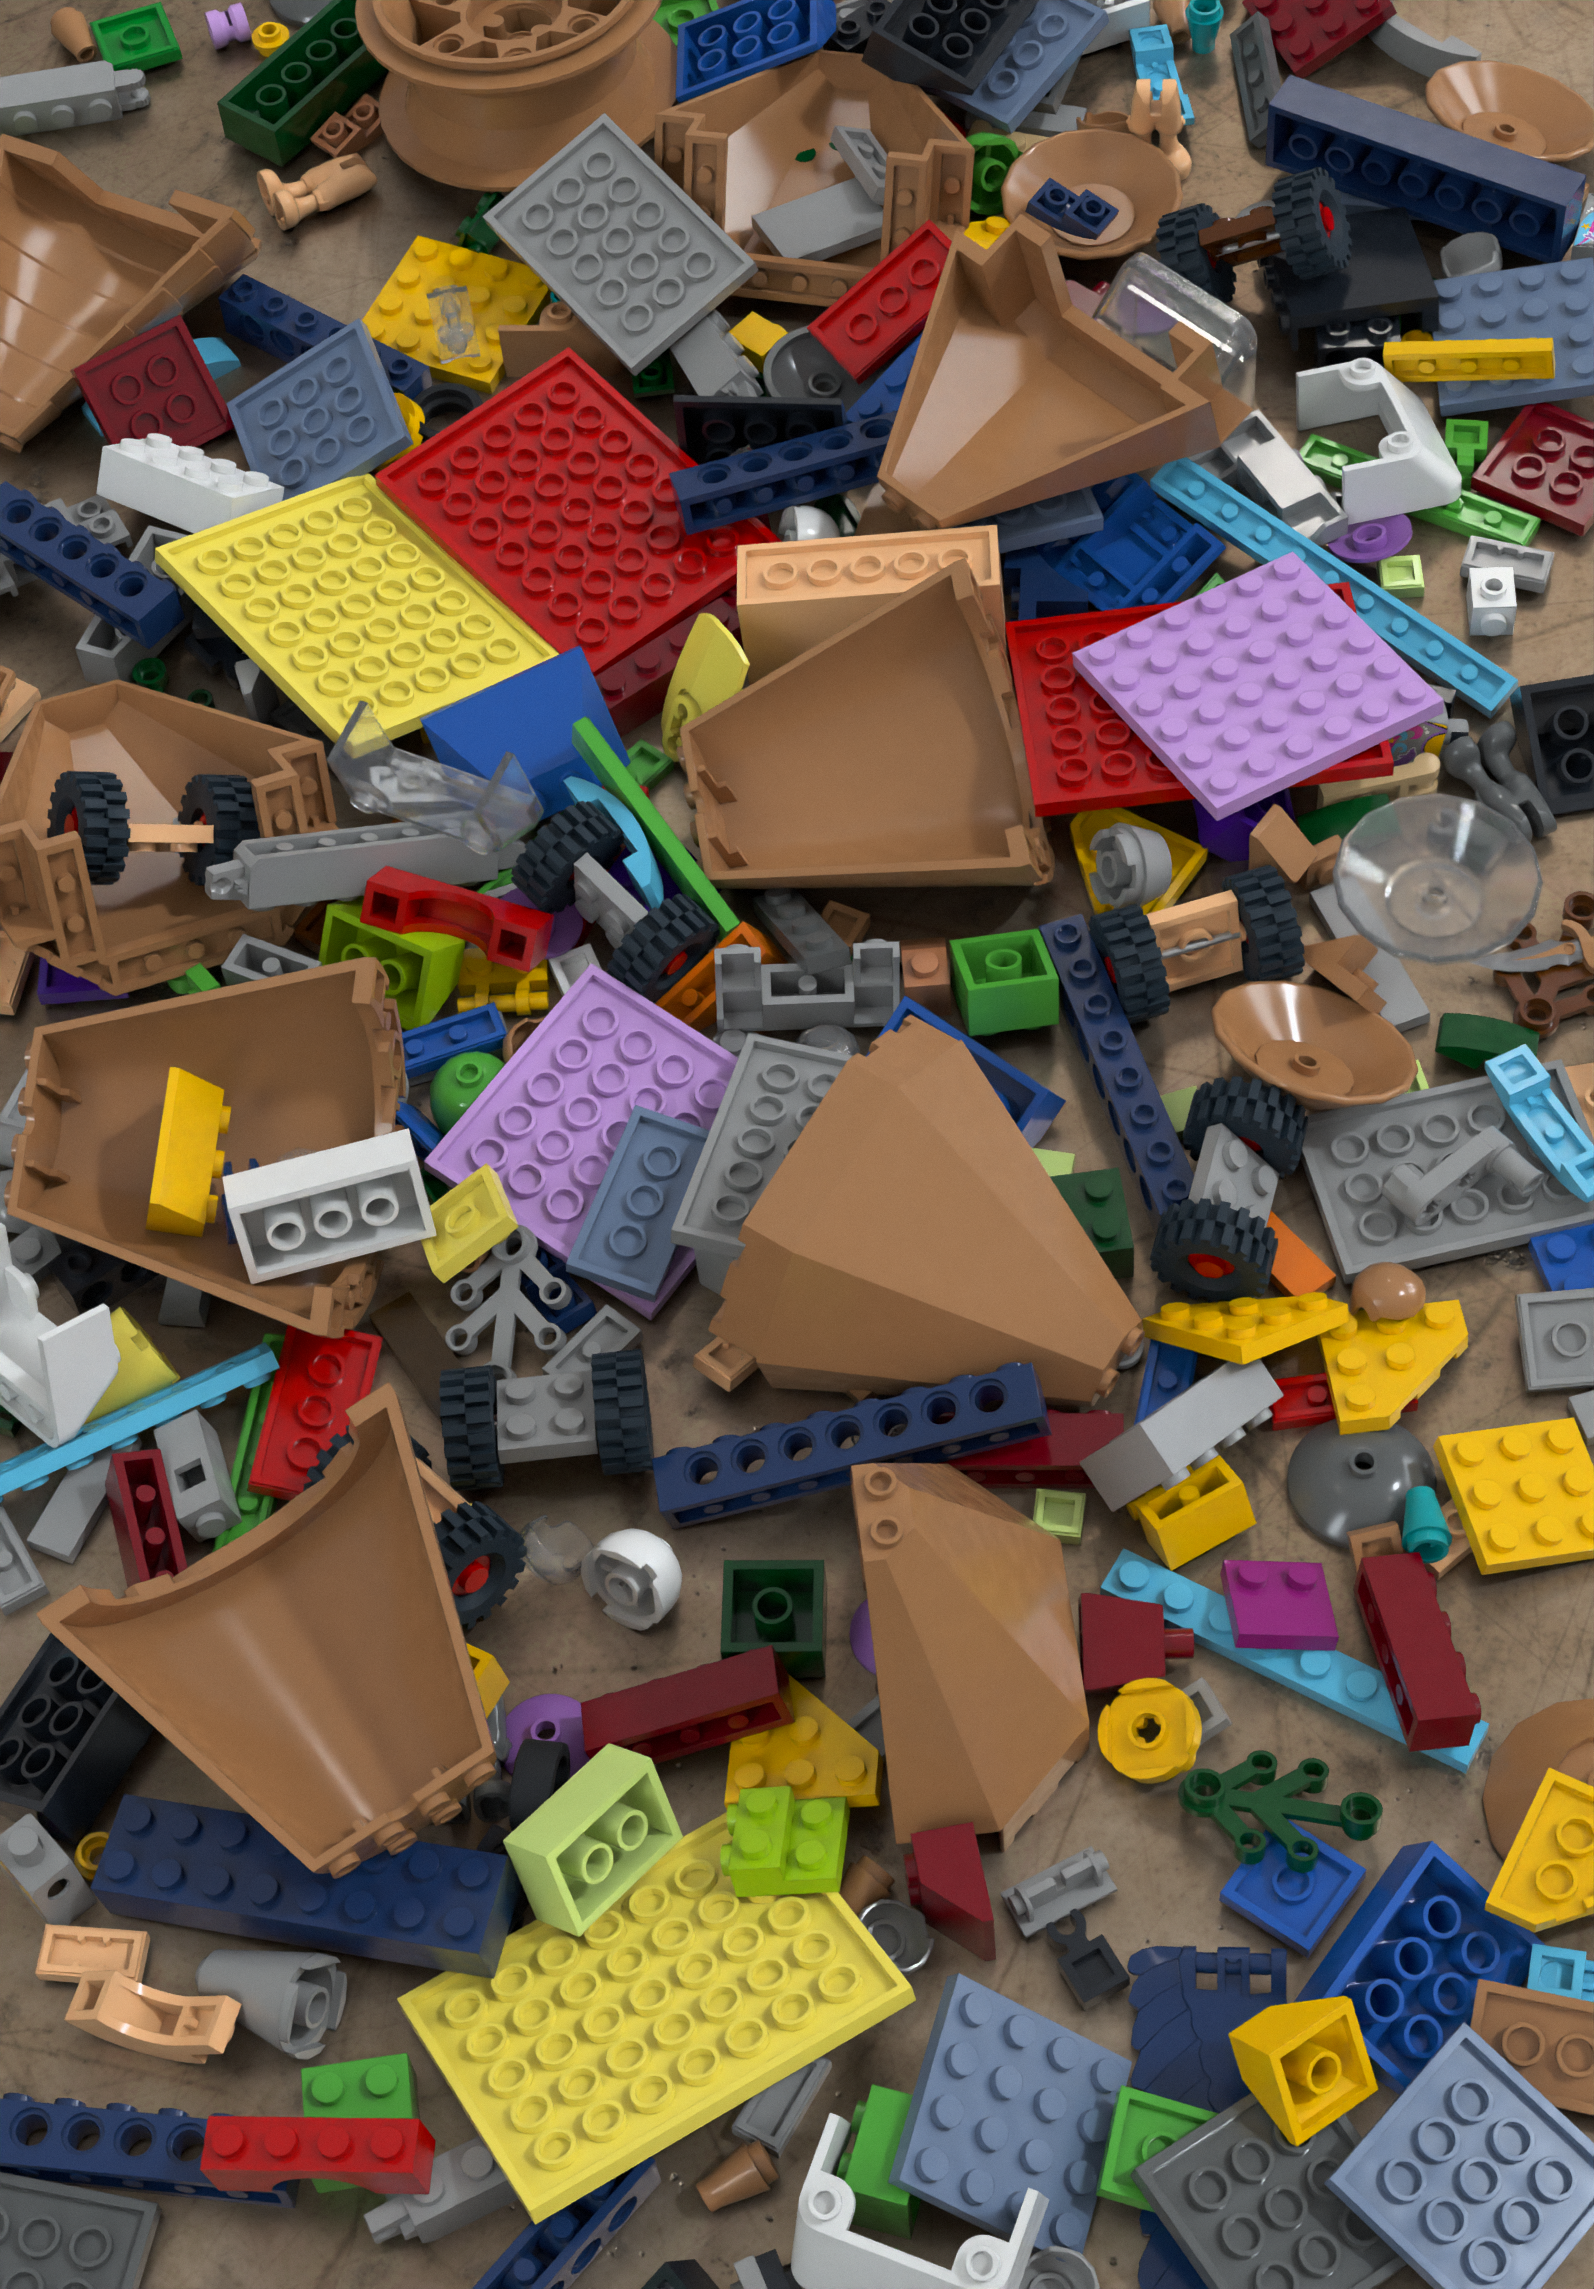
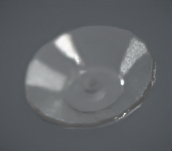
(1443, 850)

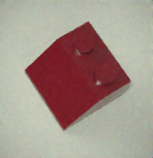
(950, 1885)

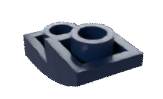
(1074, 214)
(580, 1306)

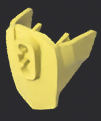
(706, 674)

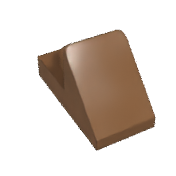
(1280, 844)
(1343, 965)

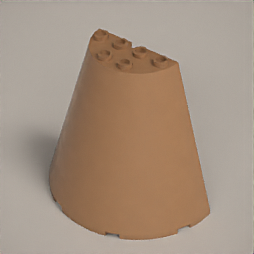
(873, 759)
(300, 1063)
(310, 1659)

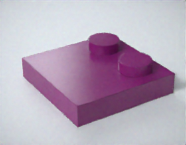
(1279, 1605)

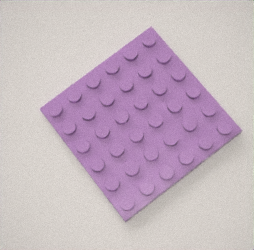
(1256, 685)
(565, 1102)

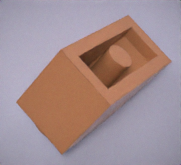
(926, 973)

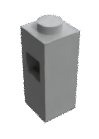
(197, 1476)

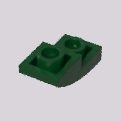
(655, 378)
(1338, 817)
(1476, 1038)

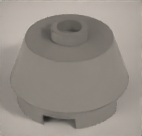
(1130, 865)

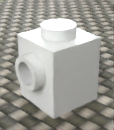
(1491, 601)

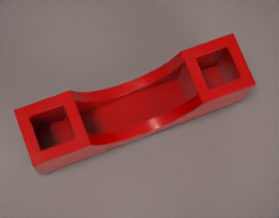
(415, 903)
(366, 2152)

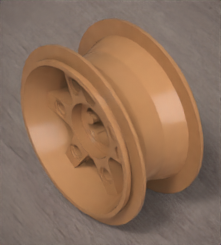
(504, 85)

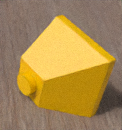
(1305, 2063)

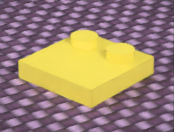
(468, 1223)

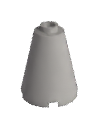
(282, 1994)

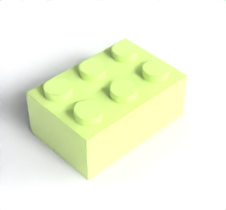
(593, 1839)

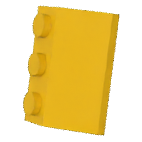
(187, 1155)

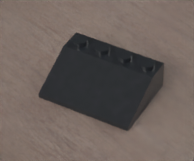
(944, 41)
(720, 425)
(1558, 740)
(64, 1743)

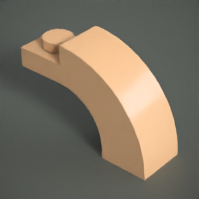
(151, 2019)

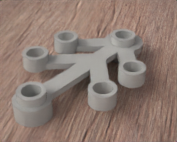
(508, 1303)

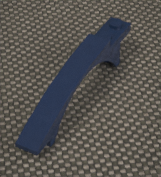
(1038, 588)

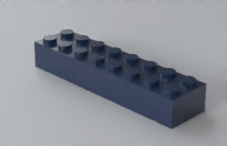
(1425, 169)
(235, 1878)

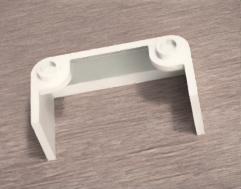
(1413, 461)
(47, 1371)
(835, 2258)

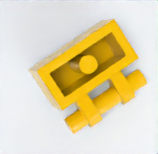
(1194, 1513)

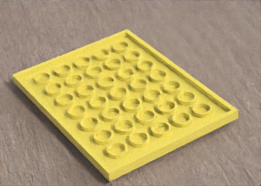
(352, 606)
(647, 2019)

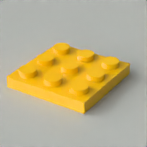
(1522, 1493)

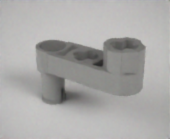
(1424, 1196)

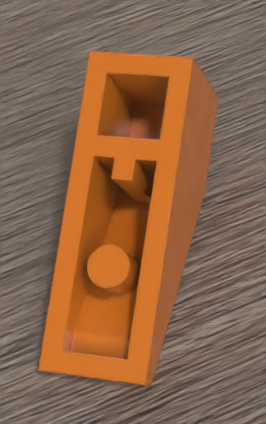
(694, 996)

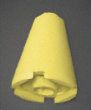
(141, 1366)

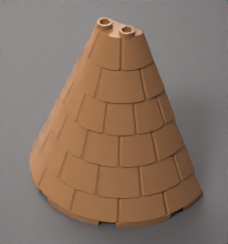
(92, 274)

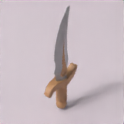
(1546, 953)

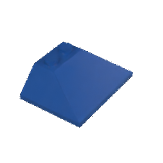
(1142, 553)
(533, 720)

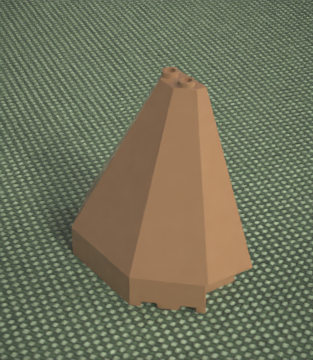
(740, 149)
(1032, 395)
(153, 917)
(920, 1243)
(967, 1650)

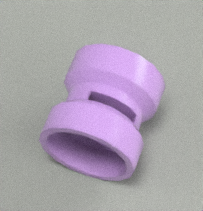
(219, 27)

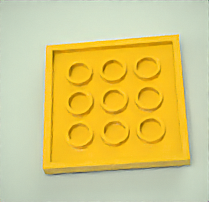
(498, 295)

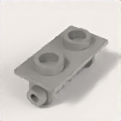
(1059, 1890)

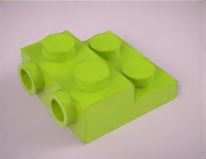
(785, 1843)

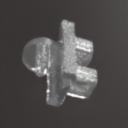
(453, 323)

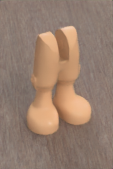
(1162, 116)
(317, 190)

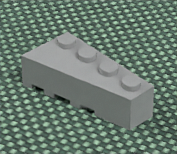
(108, 652)
(1183, 1433)

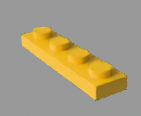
(1470, 359)

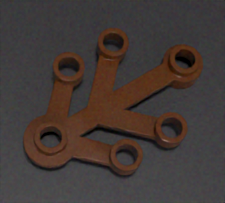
(1553, 979)

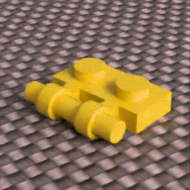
(486, 978)

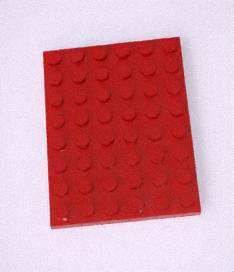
(569, 512)
(1079, 746)

